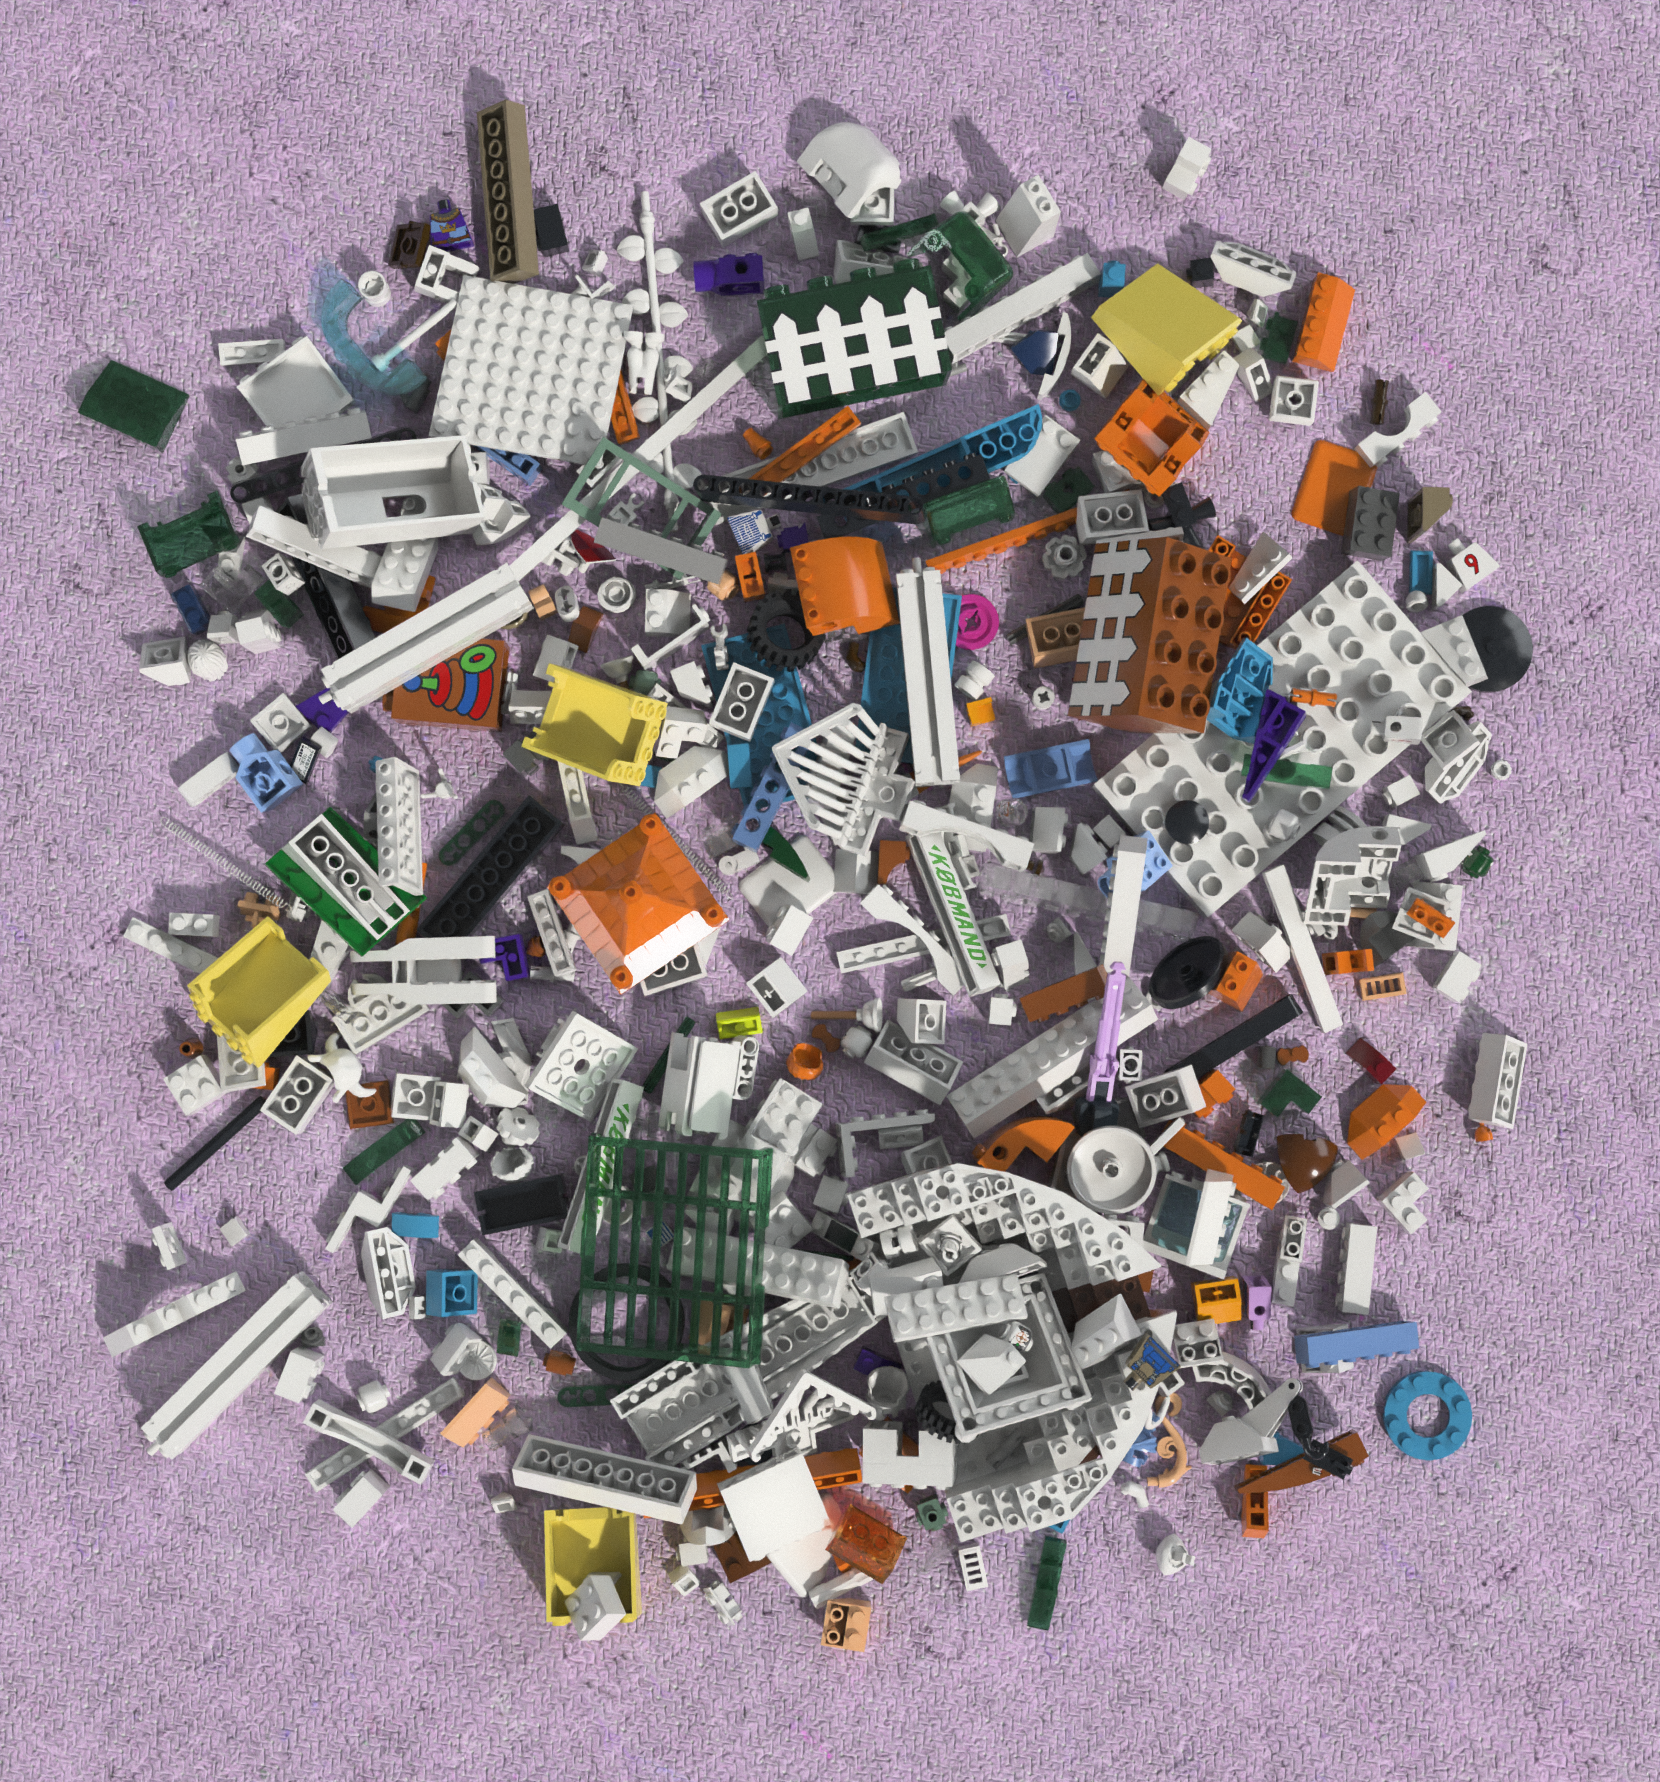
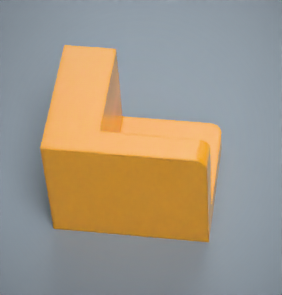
(980, 711)

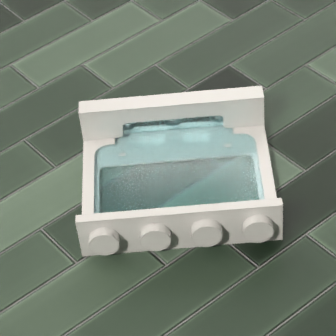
(1174, 1220)

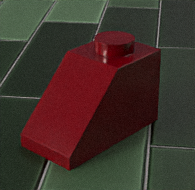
(1370, 1061)

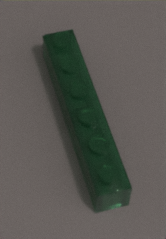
(898, 232)

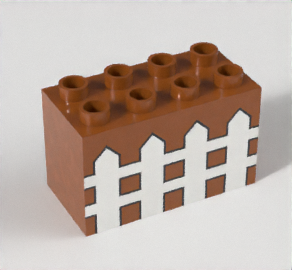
(1150, 636)

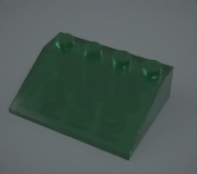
(134, 405)

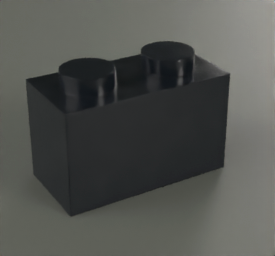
(551, 231)

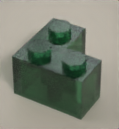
(1285, 1090)

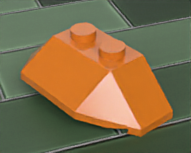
(1382, 1117)

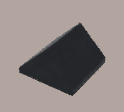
(300, 1038)

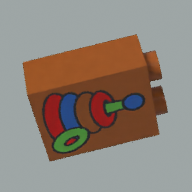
(456, 692)

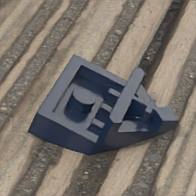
(1037, 351)

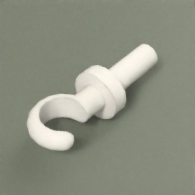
(999, 242)

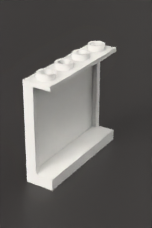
(295, 387)
(774, 1504)

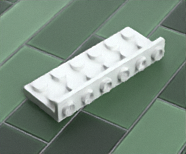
(399, 825)
(780, 1122)

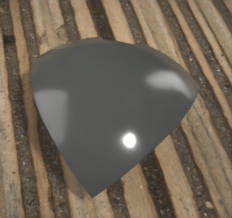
(1381, 938)

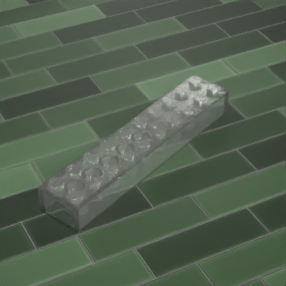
(1081, 900)

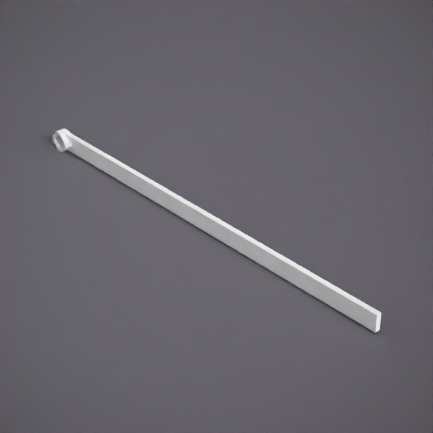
(644, 453)

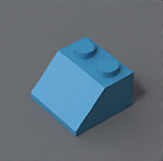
(451, 1292)

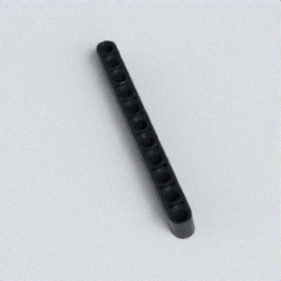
(817, 505)

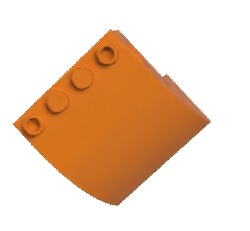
(1151, 437)
(844, 584)
(1038, 1133)

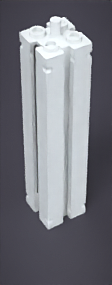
(425, 640)
(927, 676)
(235, 1366)

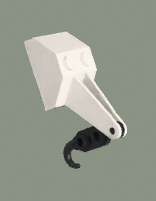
(1254, 1432)

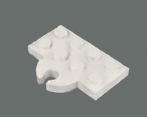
(376, 1016)

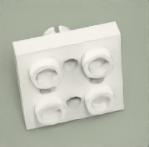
(950, 1244)

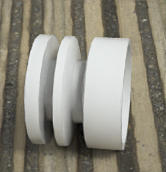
(1341, 821)

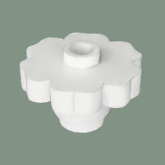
(1065, 546)
(517, 1127)

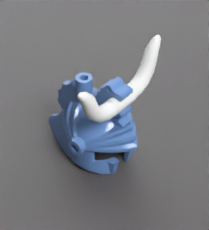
(1146, 1440)

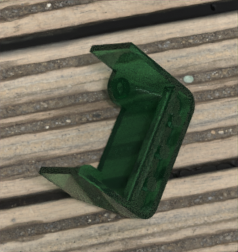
(974, 252)
(968, 509)

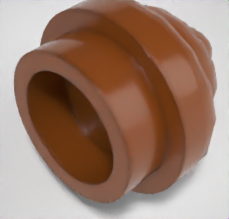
(536, 947)

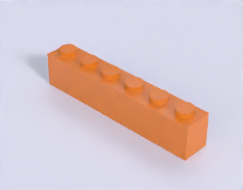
(1206, 1156)

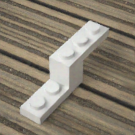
(368, 1208)

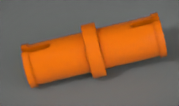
(1313, 697)

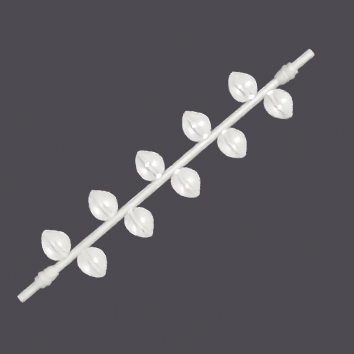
(670, 315)

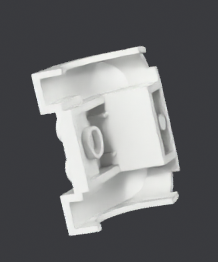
(850, 165)

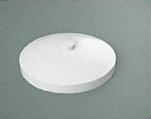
(1111, 1169)

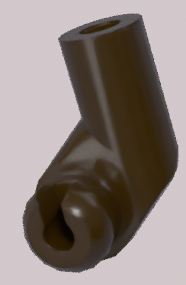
(852, 659)
(1464, 711)

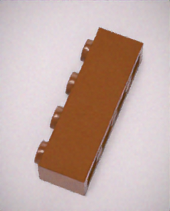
(1065, 993)

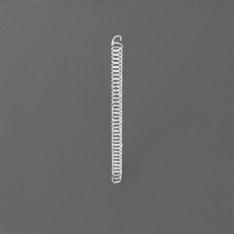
(681, 844)
(222, 861)

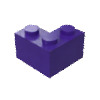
(513, 957)

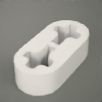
(571, 603)

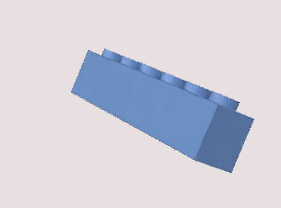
(1356, 1342)

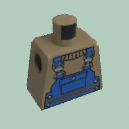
(1149, 1364)

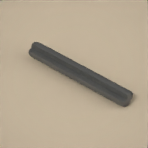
(1070, 604)

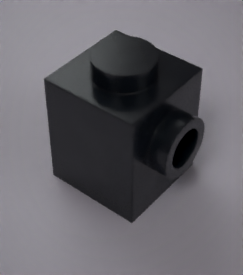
(1200, 273)

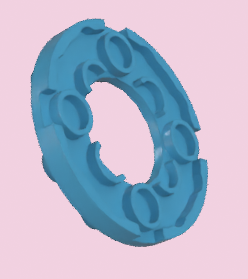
(1396, 1408)

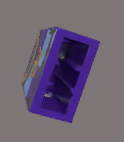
(449, 228)

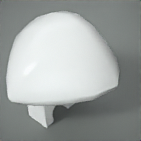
(1172, 1555)

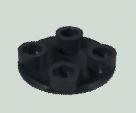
(1187, 822)

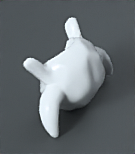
(344, 1068)

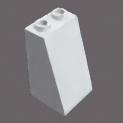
(1029, 217)

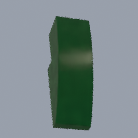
(784, 854)

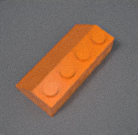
(1324, 322)

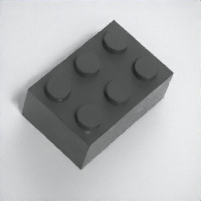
(1370, 523)

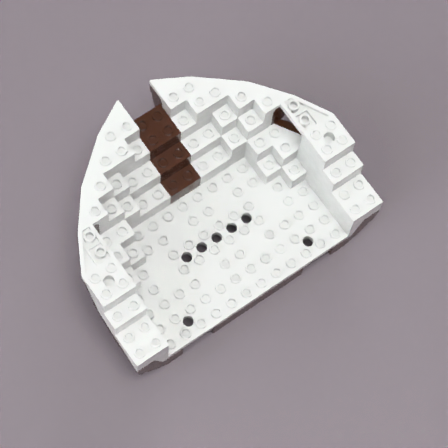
(1088, 1265)

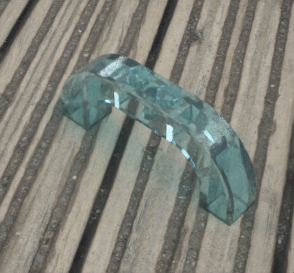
(334, 319)

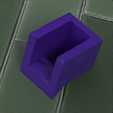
(792, 537)

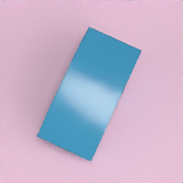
(417, 1225)

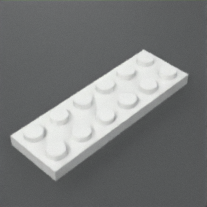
(955, 1307)

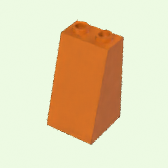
(1238, 981)

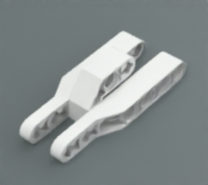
(427, 960)

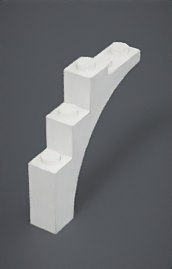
(173, 1314)

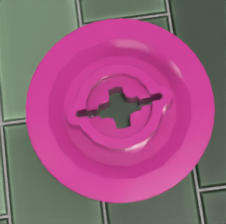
(986, 620)

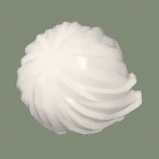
(207, 660)
(512, 1164)

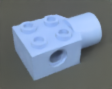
(263, 773)
(1155, 865)

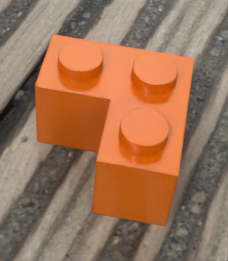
(1215, 1090)

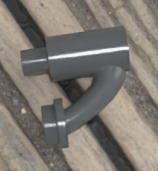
(418, 396)

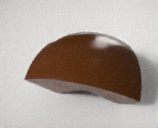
(1305, 1160)

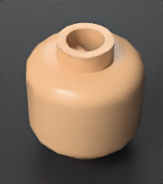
(728, 587)

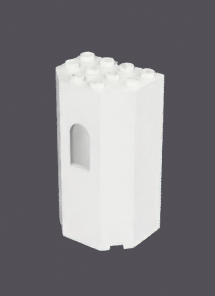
(349, 482)

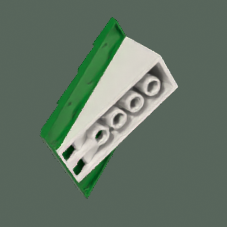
(348, 892)

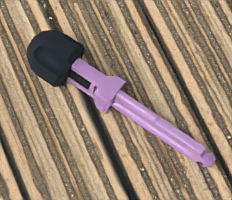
(1097, 1106)

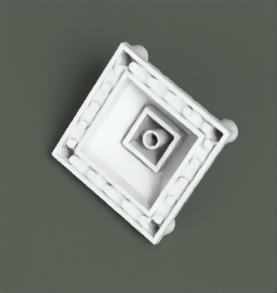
(1042, 1385)

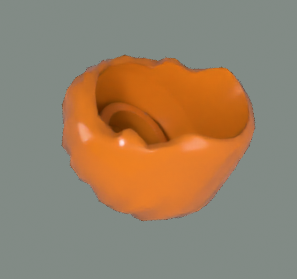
(805, 1061)

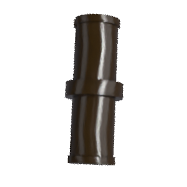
(1379, 402)

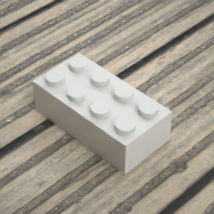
(404, 573)

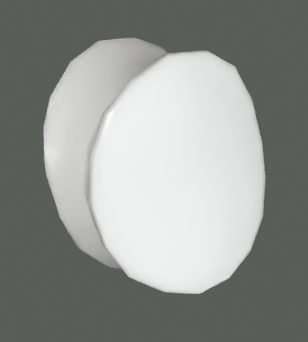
(616, 594)

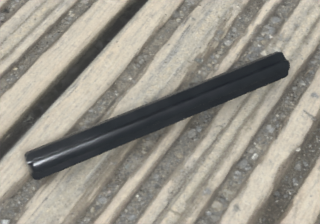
(215, 1144)

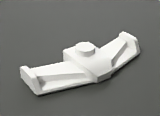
(957, 849)
(515, 1052)

